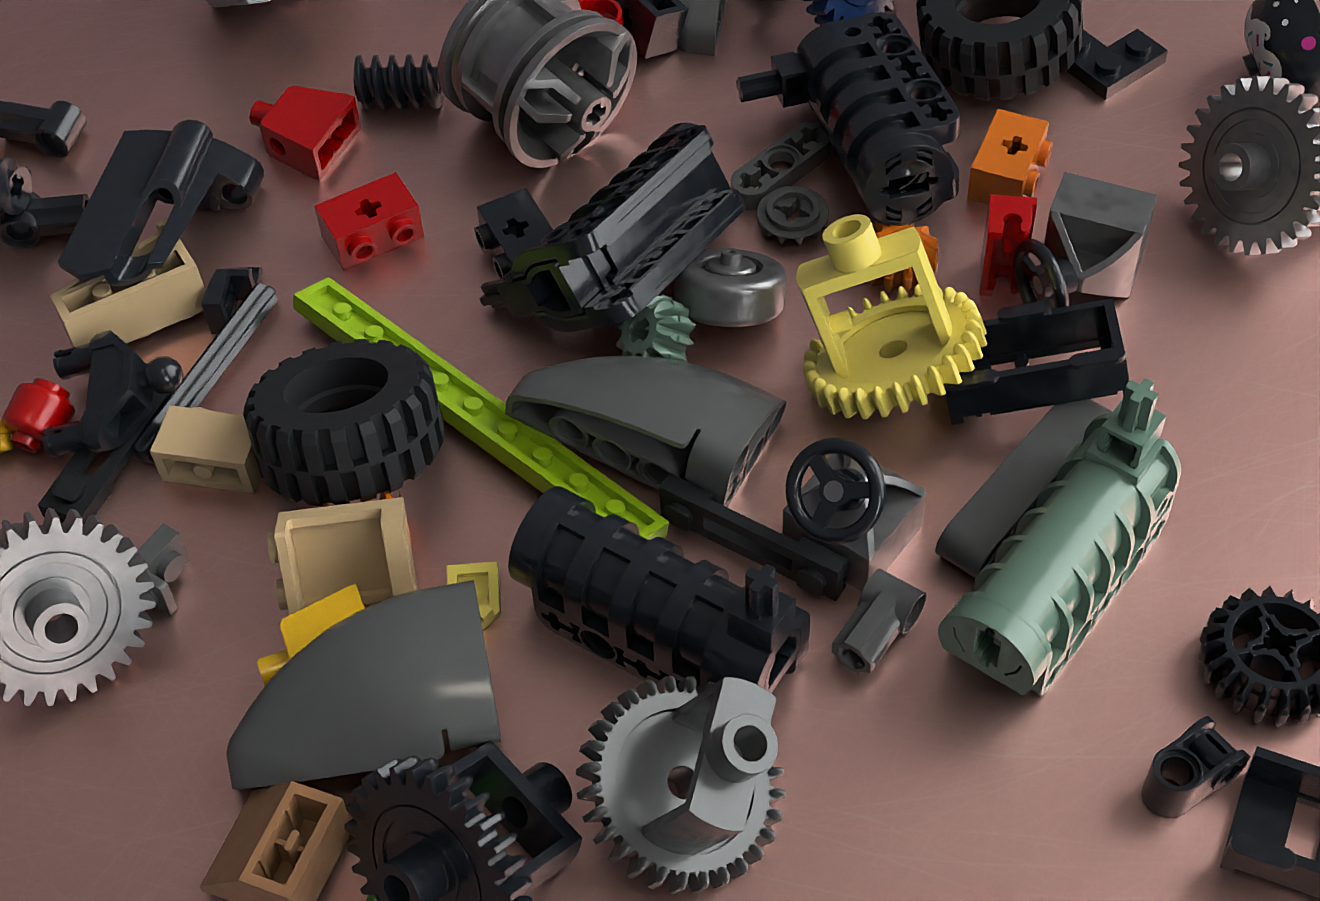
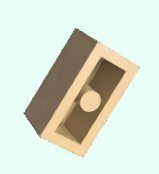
(205, 450)

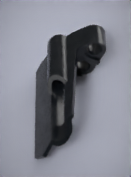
(148, 166)

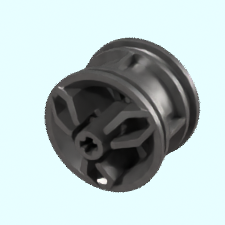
(538, 73)

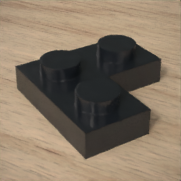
(1117, 66)

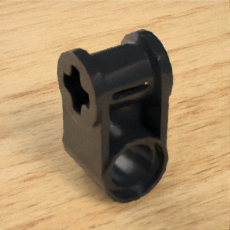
(1198, 762)

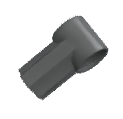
(883, 611)

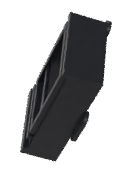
(1037, 332)
(1264, 820)

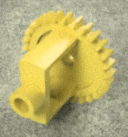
(889, 349)

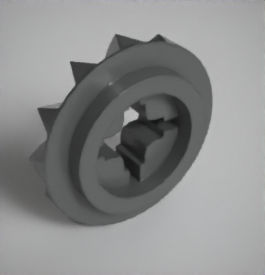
(782, 203)

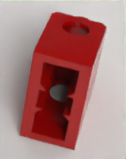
(307, 128)

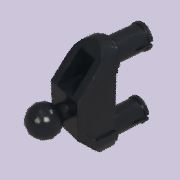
(116, 395)

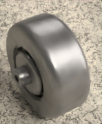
(731, 288)

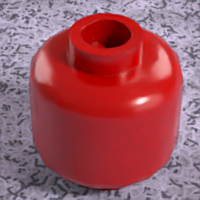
(33, 410)

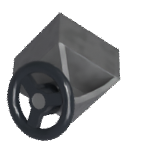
(1089, 244)
(852, 506)

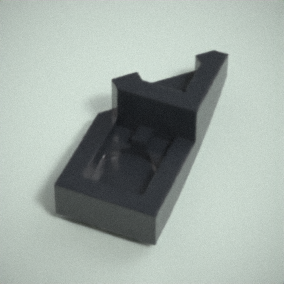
(224, 291)

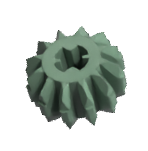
(658, 331)

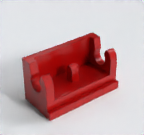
(1007, 224)

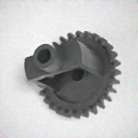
(716, 754)

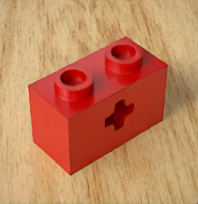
(369, 221)

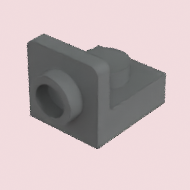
(166, 561)

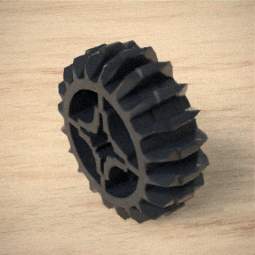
(1266, 671)

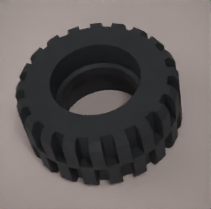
(1004, 56)
(344, 422)

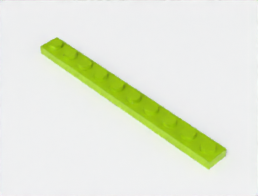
(478, 412)

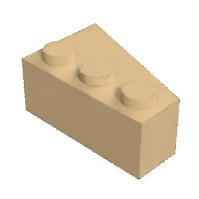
(135, 309)

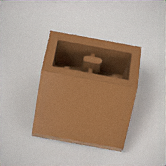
(280, 846)

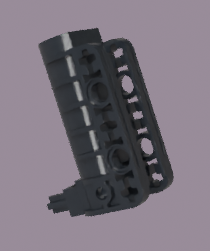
(625, 239)

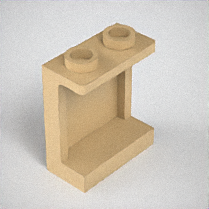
(341, 547)

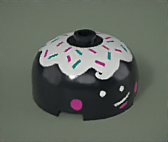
(1284, 42)

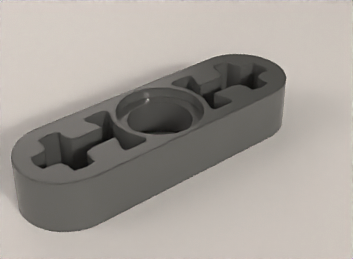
(785, 149)

